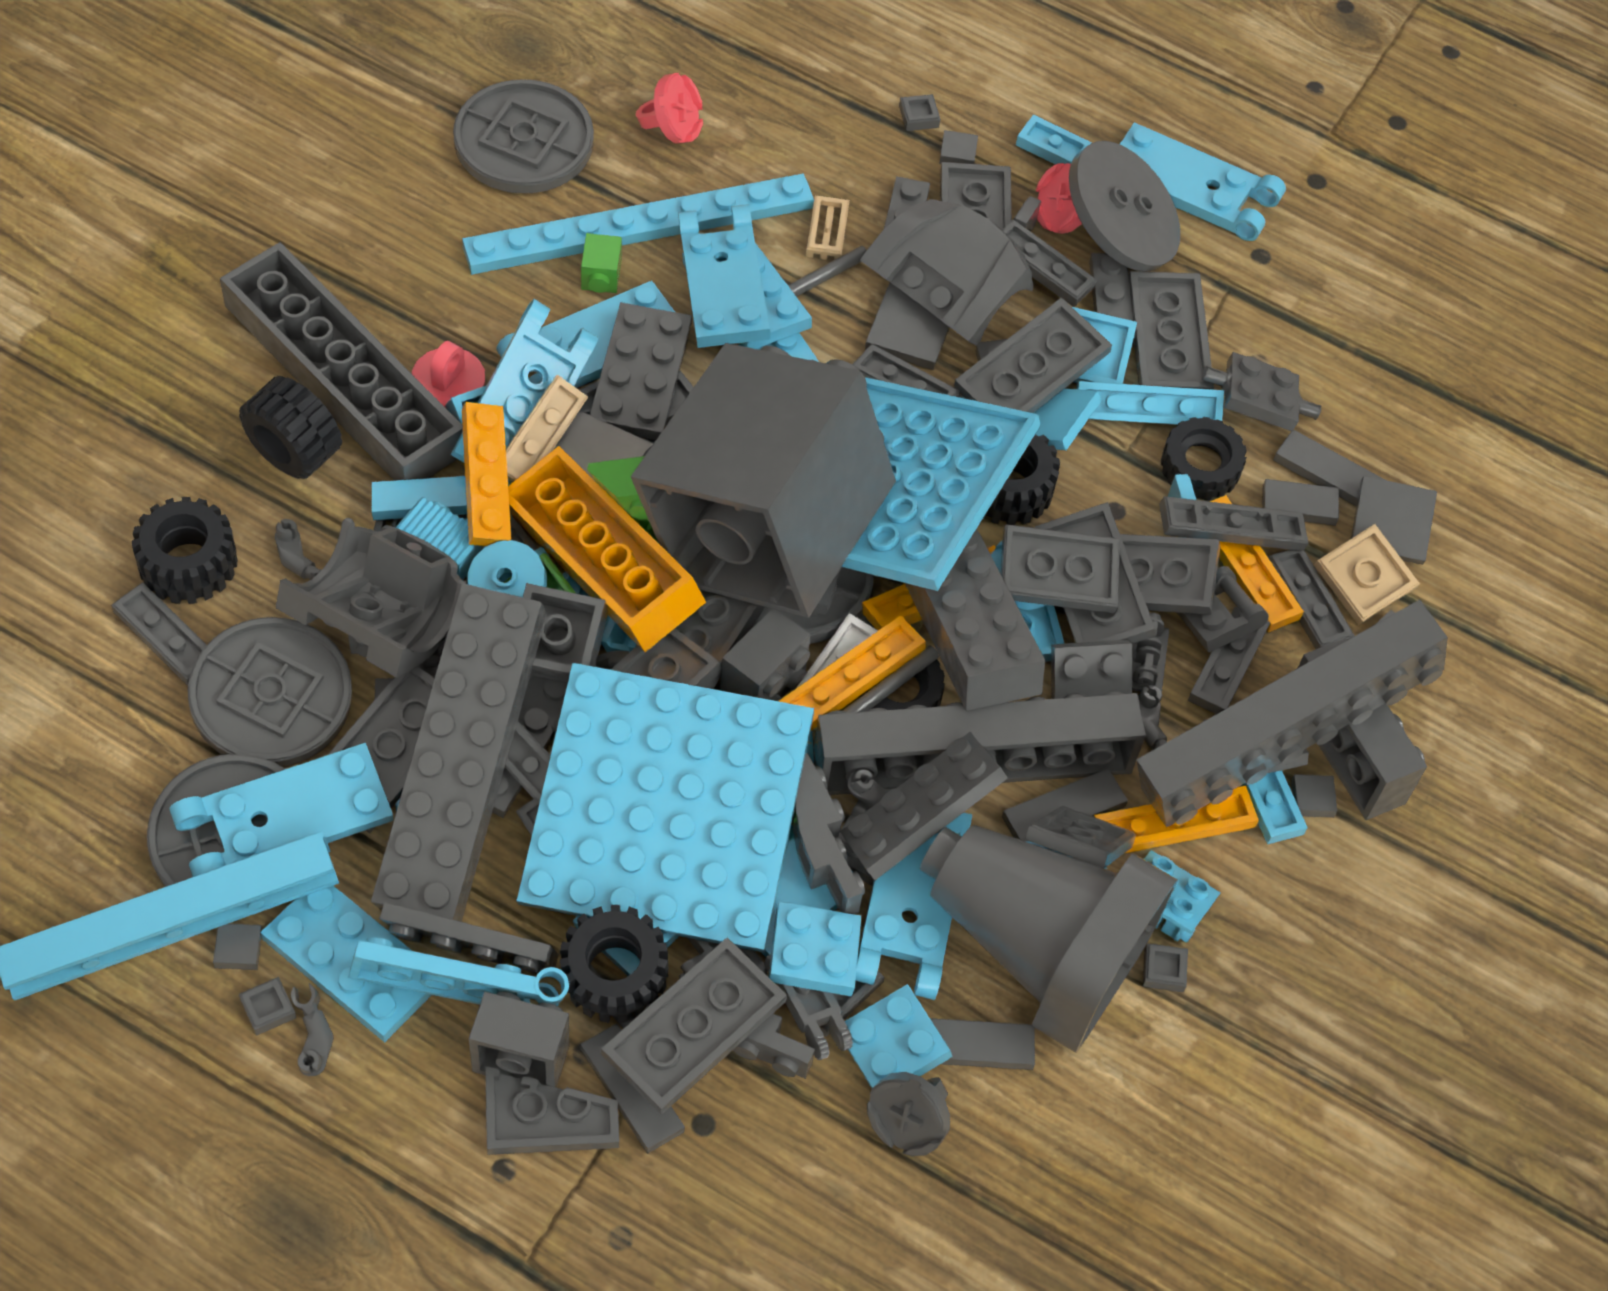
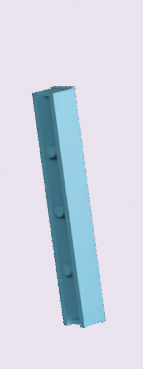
(166, 916)

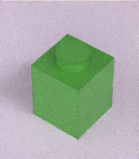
(601, 263)

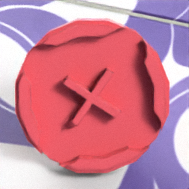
(673, 109)
(1056, 206)
(449, 371)

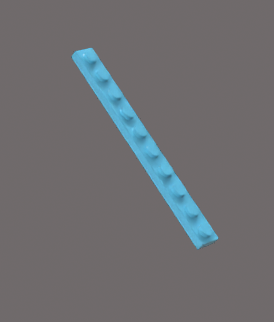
(634, 223)

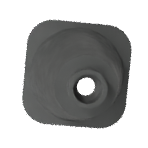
(1050, 920)

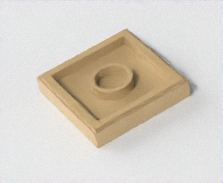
(1366, 574)

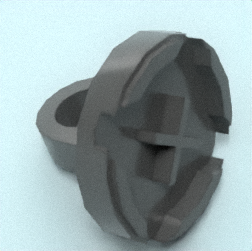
(909, 1112)

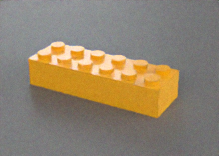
(603, 548)

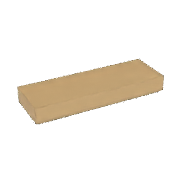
(543, 426)

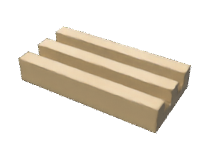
(824, 248)

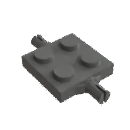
(1262, 391)

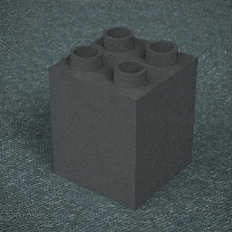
(767, 476)

